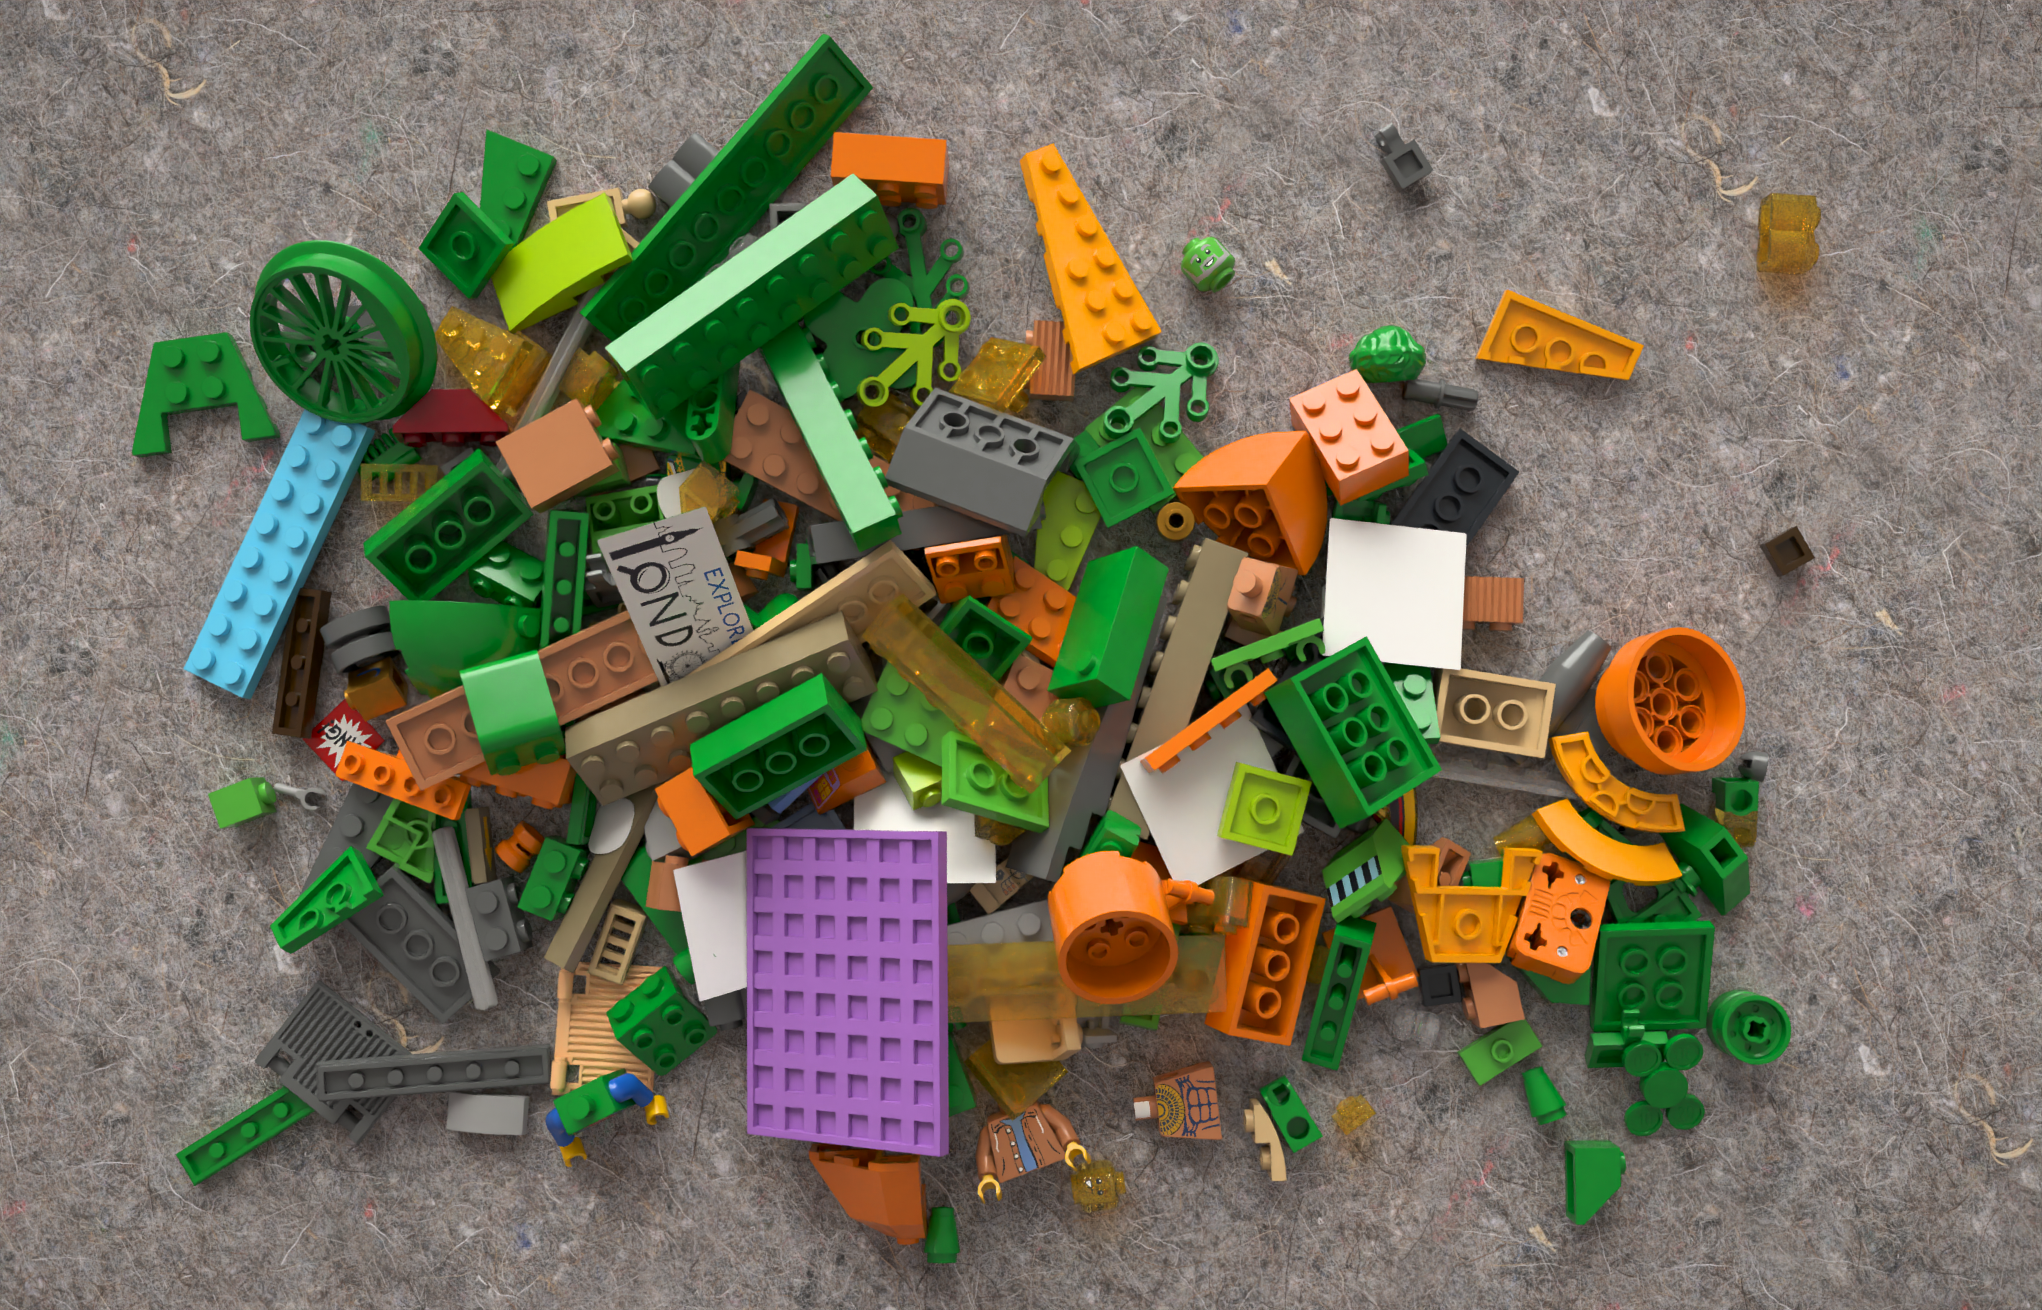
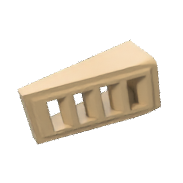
(629, 911)

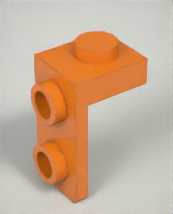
(772, 554)

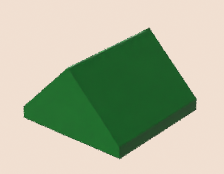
(984, 635)

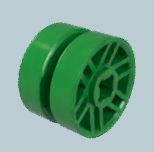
(1748, 1026)

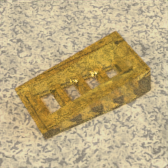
(431, 479)

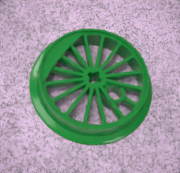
(340, 338)

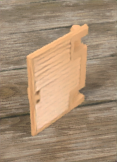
(585, 1032)

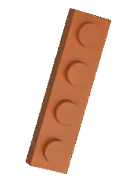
(1197, 732)

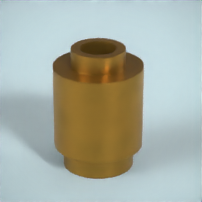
(1170, 533)

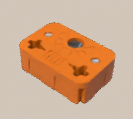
(1546, 915)

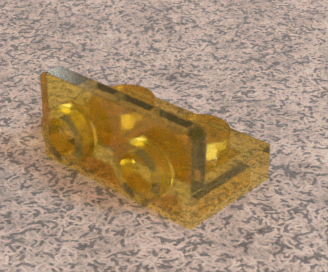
(884, 425)

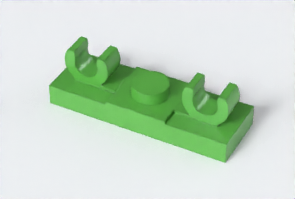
(1269, 650)

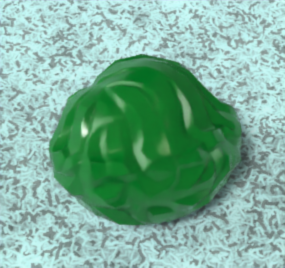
(1388, 356)

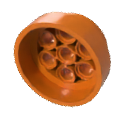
(1672, 702)

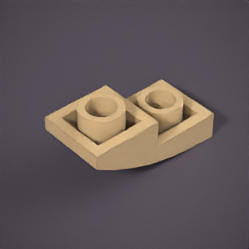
(1263, 1131)

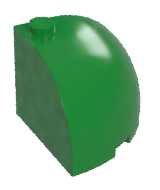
(455, 636)

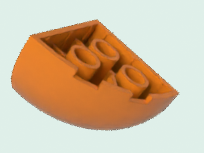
(1262, 497)

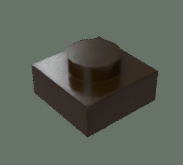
(1787, 551)

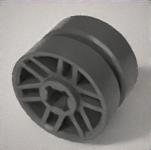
(359, 639)

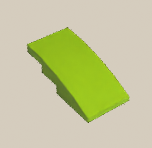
(560, 263)

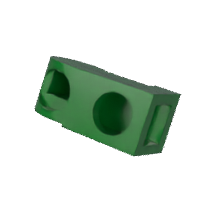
(1290, 1114)

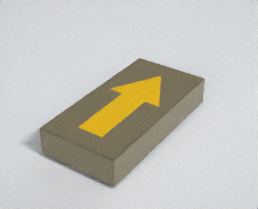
(480, 845)

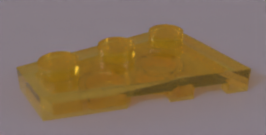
(482, 353)

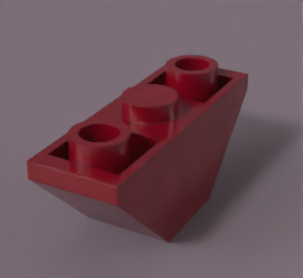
(450, 418)

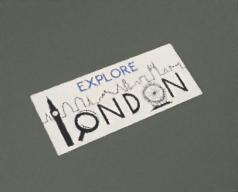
(677, 591)

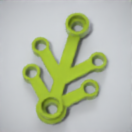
(918, 349)

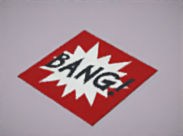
(336, 729)

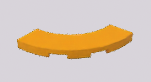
(1609, 796)
(1603, 855)

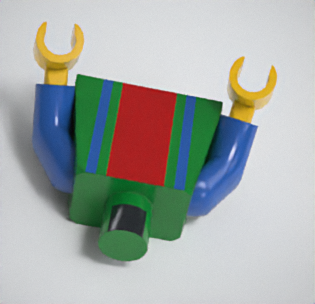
(596, 1103)

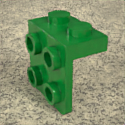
(660, 1023)

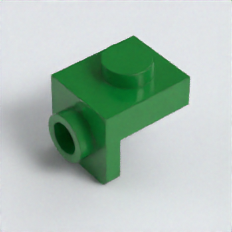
(1364, 511)
(802, 570)

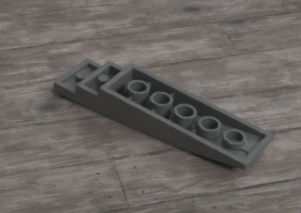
(1081, 784)

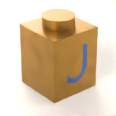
(376, 689)

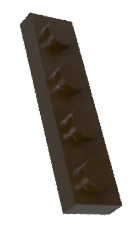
(301, 664)

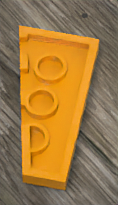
(1549, 339)

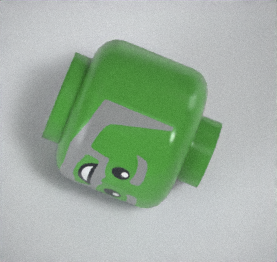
(1207, 264)

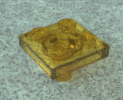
(999, 375)

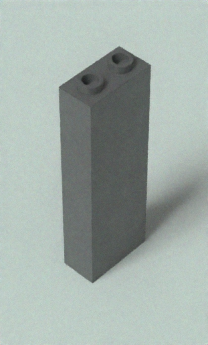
(918, 527)

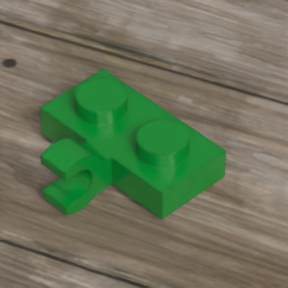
(1607, 1048)

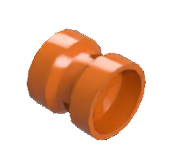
(520, 846)

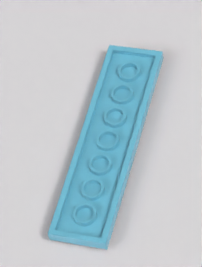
(278, 553)

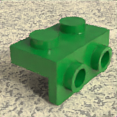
(508, 576)

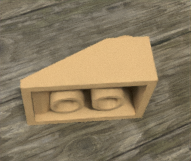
(1493, 711)

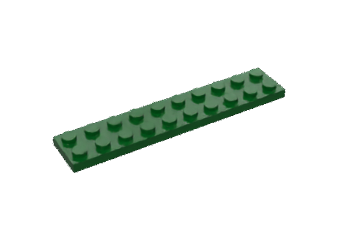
(733, 188)

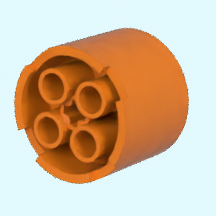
(1112, 928)

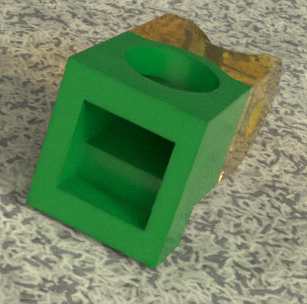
(1737, 807)

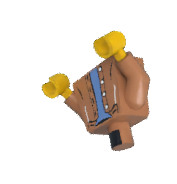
(1024, 1145)

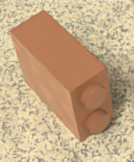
(559, 455)

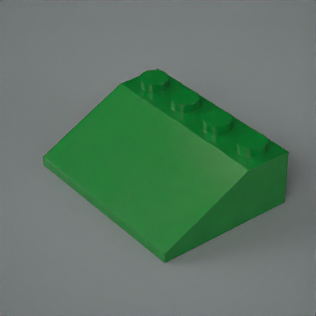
(1353, 732)

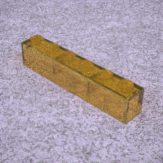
(965, 693)

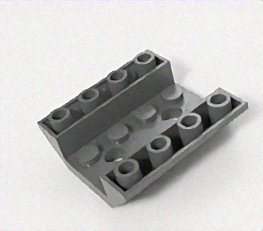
(979, 461)

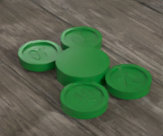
(1663, 1084)

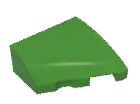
(407, 839)

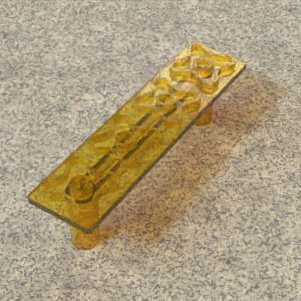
(1026, 984)

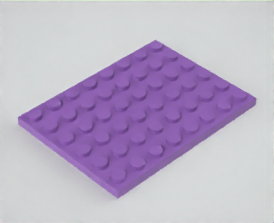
(848, 987)

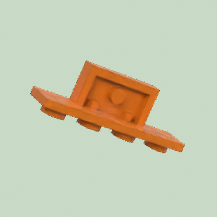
(393, 778)

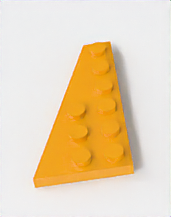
(1086, 275)

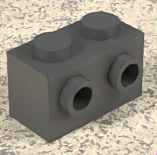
(497, 919)

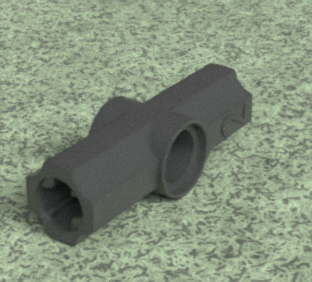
(750, 528)

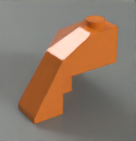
(876, 1188)

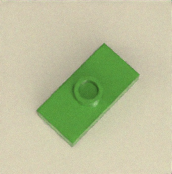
(1499, 1050)

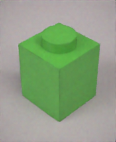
(243, 802)

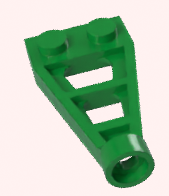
(1666, 907)

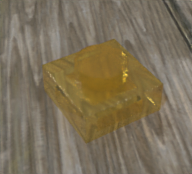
(1352, 1113)

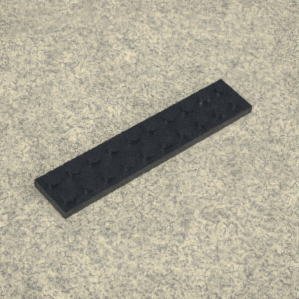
(1453, 498)

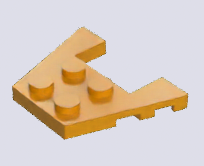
(1466, 921)

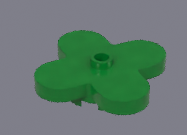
(841, 320)

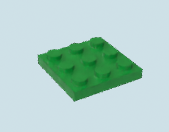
(1655, 970)

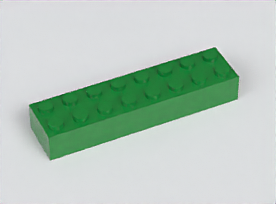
(753, 296)

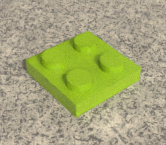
(1264, 808)

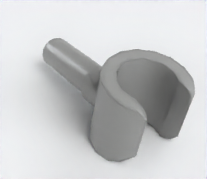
(300, 794)

